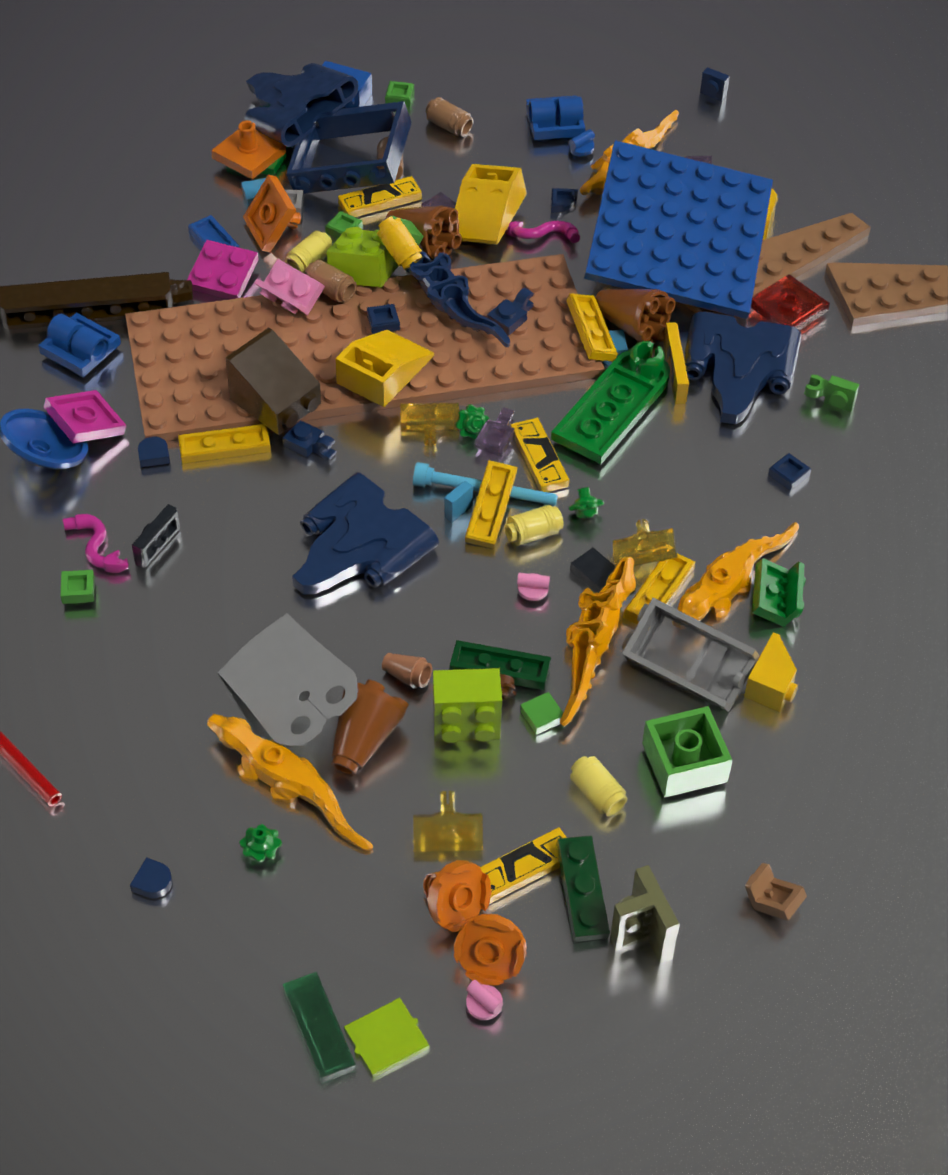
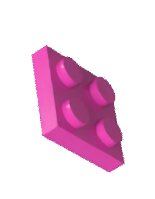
(222, 270)
(84, 416)

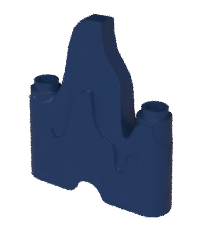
(296, 101)
(741, 359)
(360, 538)

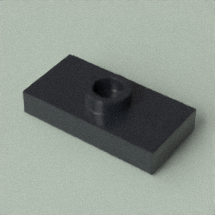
(155, 536)

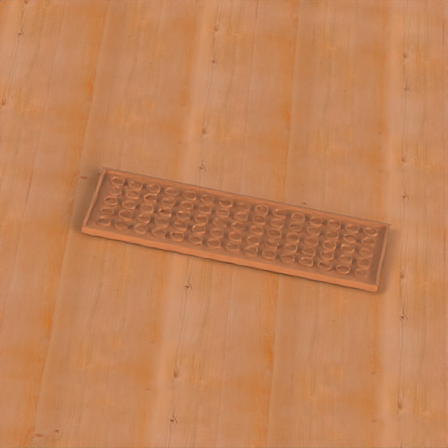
(184, 348)

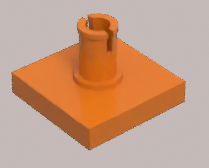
(248, 150)
(270, 214)

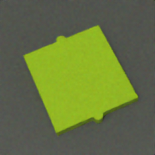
(386, 1037)

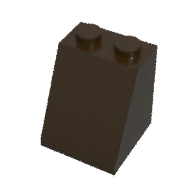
(271, 382)

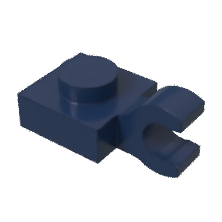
(512, 315)
(307, 439)

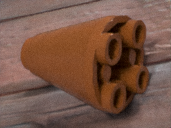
(436, 224)
(637, 311)
(365, 726)

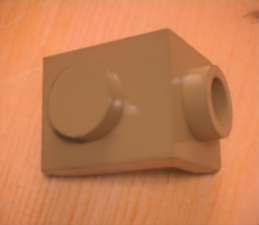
(772, 894)

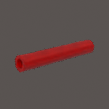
(28, 772)

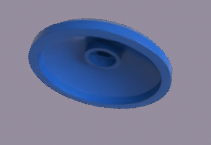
(40, 440)

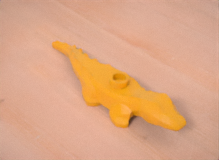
(637, 137)
(730, 576)
(595, 630)
(284, 773)

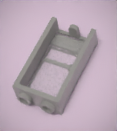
(690, 654)

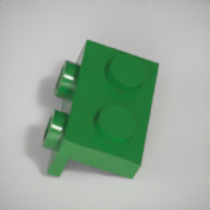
(778, 591)

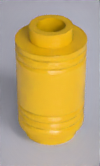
(399, 242)

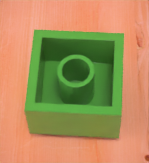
(686, 751)

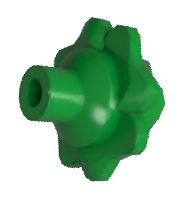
(471, 421)
(586, 505)
(260, 843)

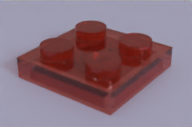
(789, 303)

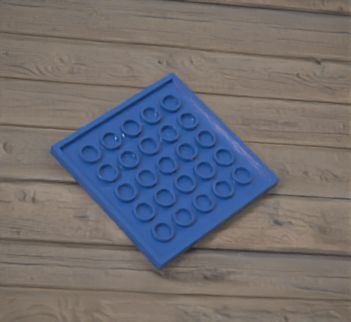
(680, 229)

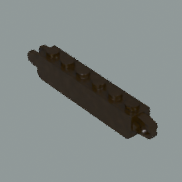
(93, 298)

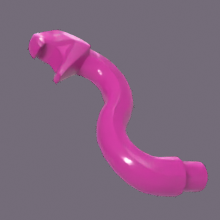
(568, 229)
(111, 562)

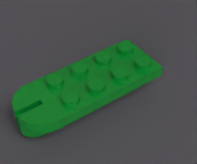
(614, 402)

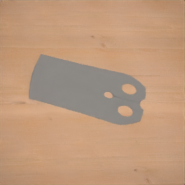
(277, 669)

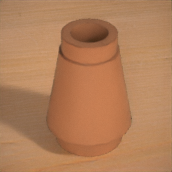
(408, 669)

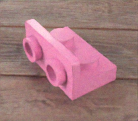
(292, 287)

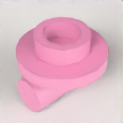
(532, 586)
(483, 1001)

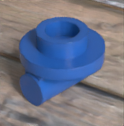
(582, 144)

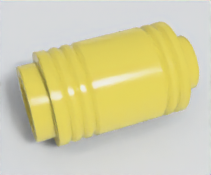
(309, 250)
(534, 525)
(598, 785)

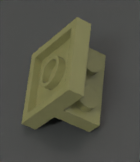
(645, 917)

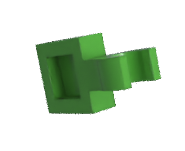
(836, 391)

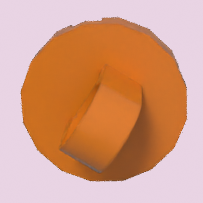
(457, 893)
(490, 949)

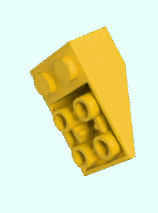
(488, 202)
(380, 365)

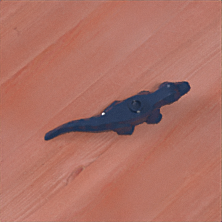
(450, 294)

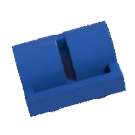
(555, 117)
(78, 343)

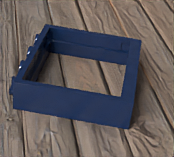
(351, 123)

